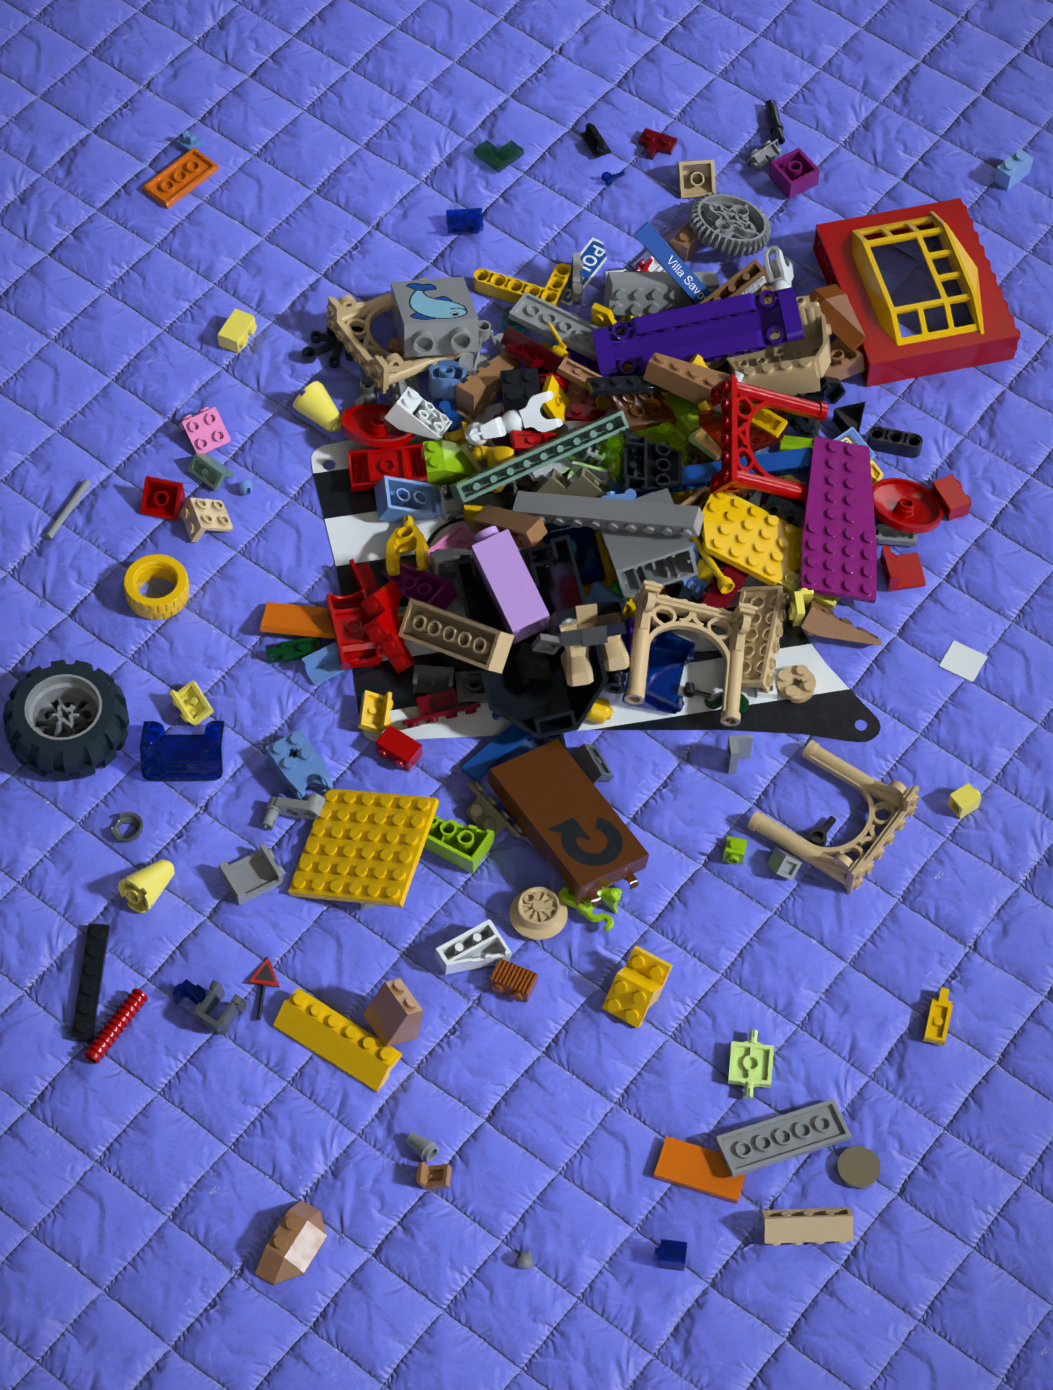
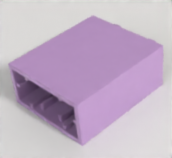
(509, 584)

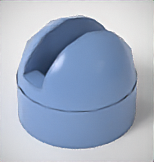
(245, 486)

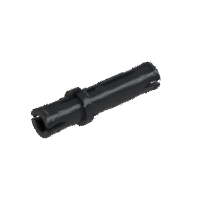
(776, 127)

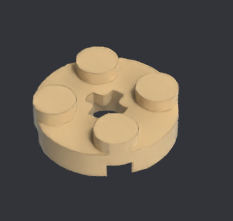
(800, 674)

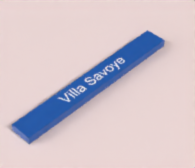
(672, 263)

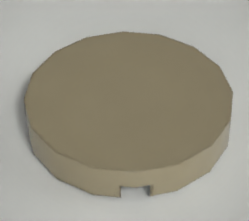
(858, 1167)

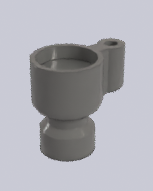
(367, 392)

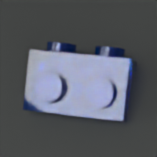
(464, 221)

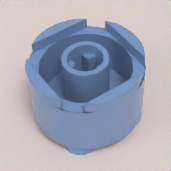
(444, 378)

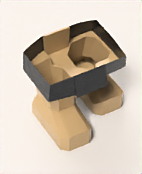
(588, 626)

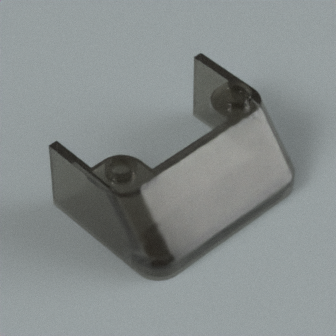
(449, 508)

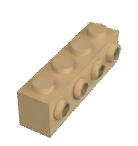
(807, 1225)

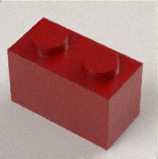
(952, 497)
(398, 748)

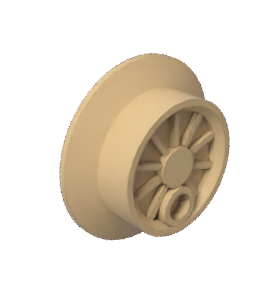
(538, 913)

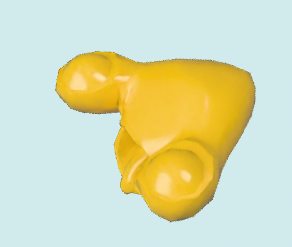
(494, 455)

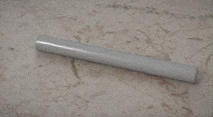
(68, 508)

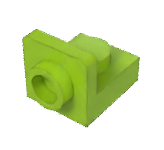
(735, 850)

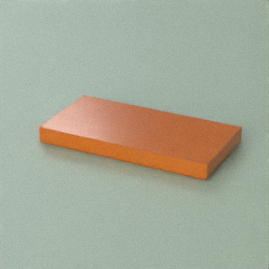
(180, 178)
(297, 620)
(697, 1170)

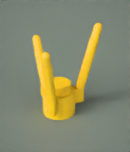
(560, 350)

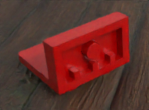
(901, 570)

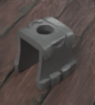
(215, 995)

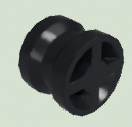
(615, 682)

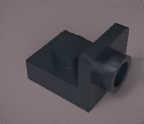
(832, 388)

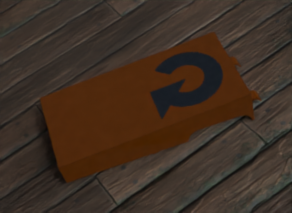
(568, 820)

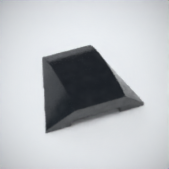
(648, 464)

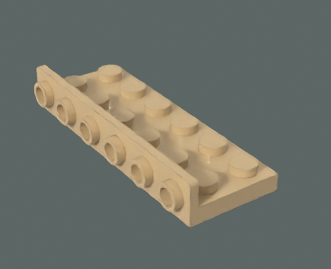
(763, 635)

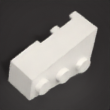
(473, 949)

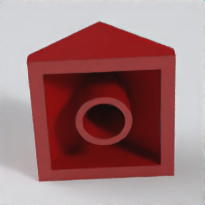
(162, 498)

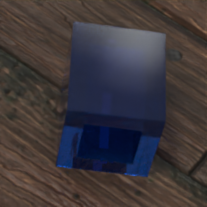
(671, 1254)

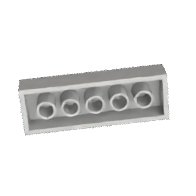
(649, 292)

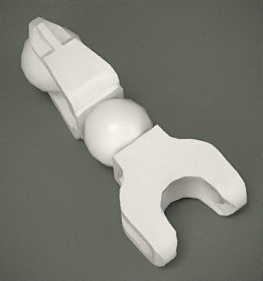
(779, 270)
(530, 416)

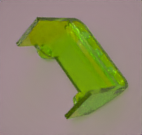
(664, 433)

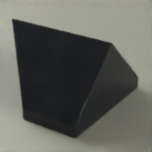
(849, 416)

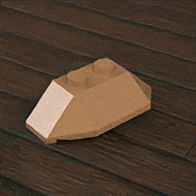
(292, 1245)

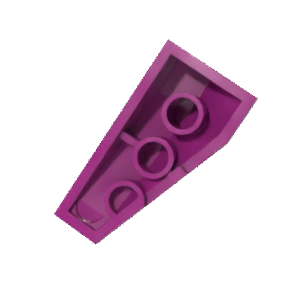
(423, 586)

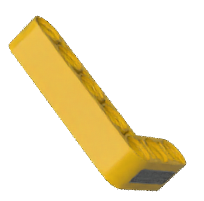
(512, 289)

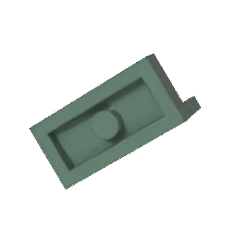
(209, 470)

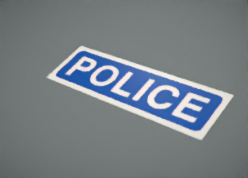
(593, 258)

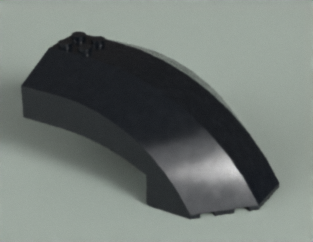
(541, 706)

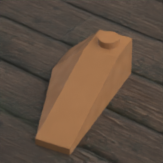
(824, 623)

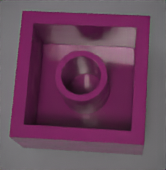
(794, 173)

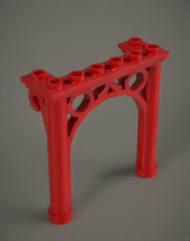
(734, 475)

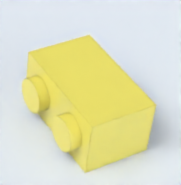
(237, 331)

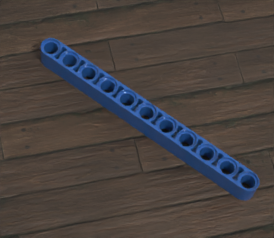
(699, 475)

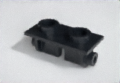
(595, 141)

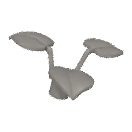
(474, 362)

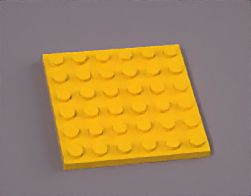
(364, 847)

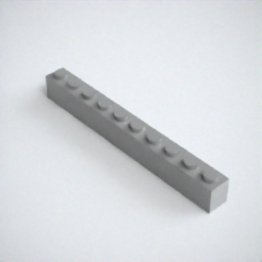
(611, 513)

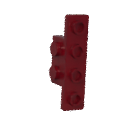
(529, 352)
(439, 705)

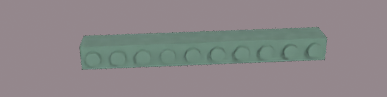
(538, 457)

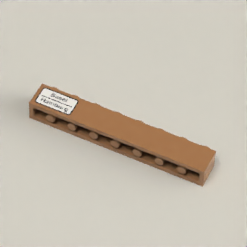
(746, 281)

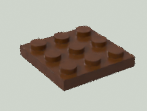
(643, 409)

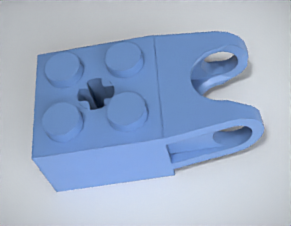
(297, 764)

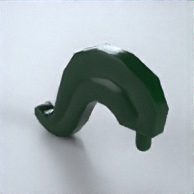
(717, 702)

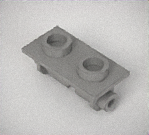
(768, 150)

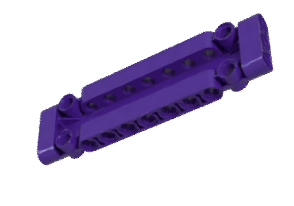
(710, 328)

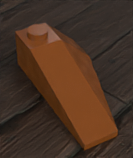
(840, 314)

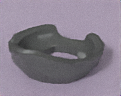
(128, 818)

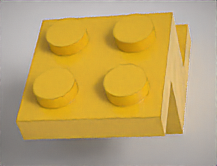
(637, 986)

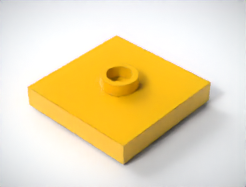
(559, 403)

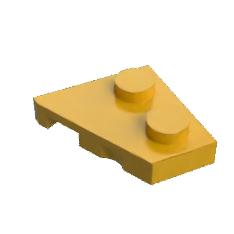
(602, 316)

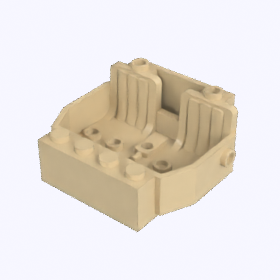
(793, 365)

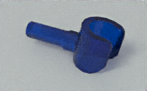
(609, 178)

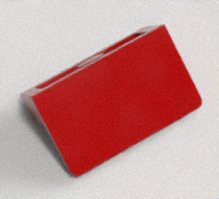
(363, 577)

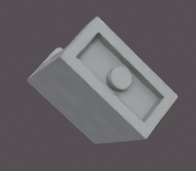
(252, 875)

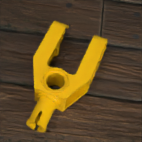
(406, 539)

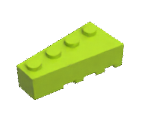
(459, 843)

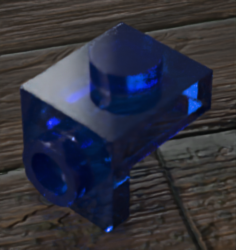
(192, 992)

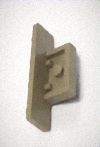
(488, 815)

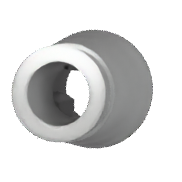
(422, 1146)

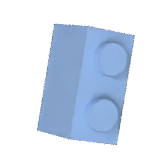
(1013, 169)

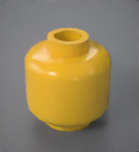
(600, 711)

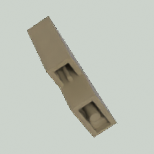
(580, 484)

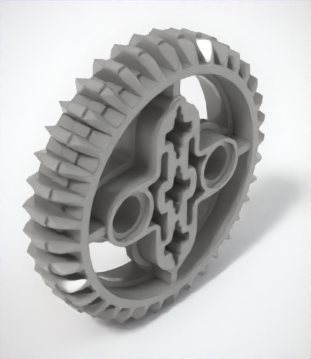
(729, 224)

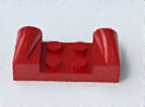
(370, 465)
(353, 644)

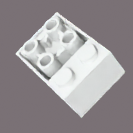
(418, 416)

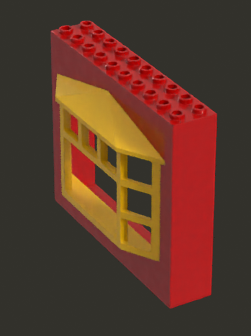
(888, 357)

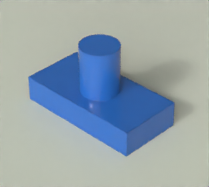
(445, 408)

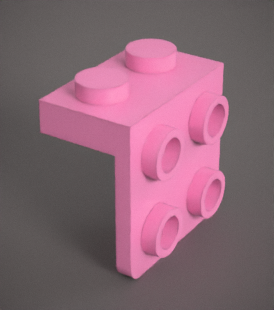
(205, 430)

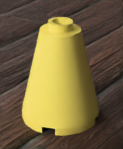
(318, 407)
(146, 885)

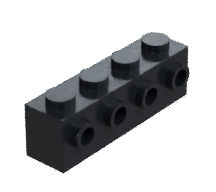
(786, 509)

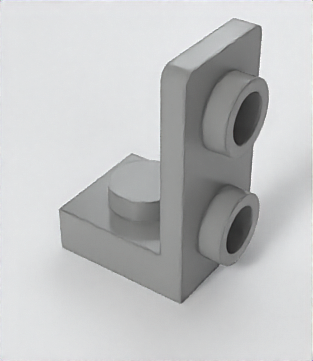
(548, 642)

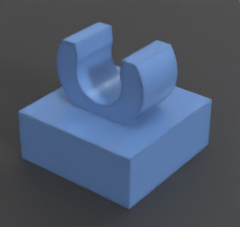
(189, 141)
(696, 587)

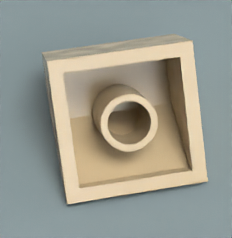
(696, 177)

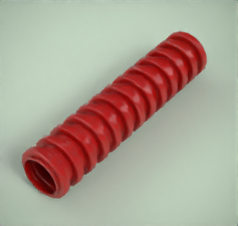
(115, 1026)

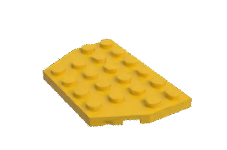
(750, 538)

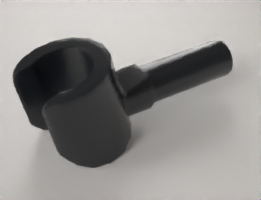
(689, 691)

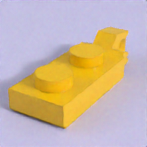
(938, 1019)

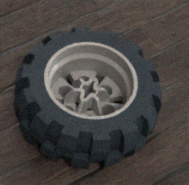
(79, 748)

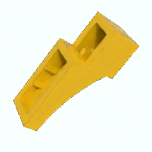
(766, 420)

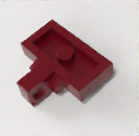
(657, 142)
(584, 411)

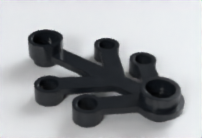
(333, 343)

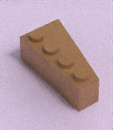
(484, 387)
(524, 528)

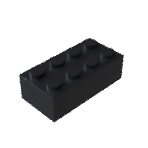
(516, 389)

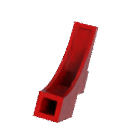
(384, 625)

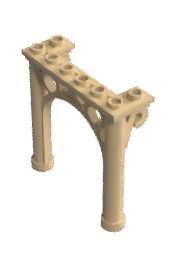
(384, 366)
(735, 624)
(841, 867)

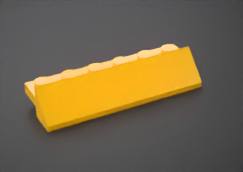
(336, 1039)

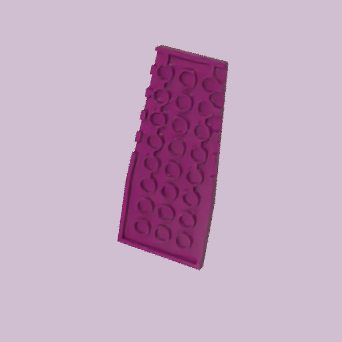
(839, 523)

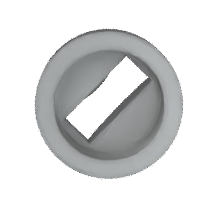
(524, 1260)

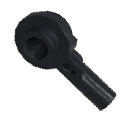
(818, 835)

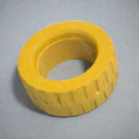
(156, 567)

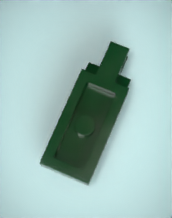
(293, 649)

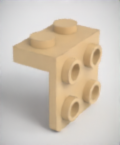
(204, 515)

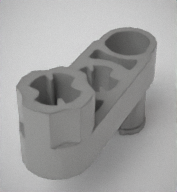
(290, 807)

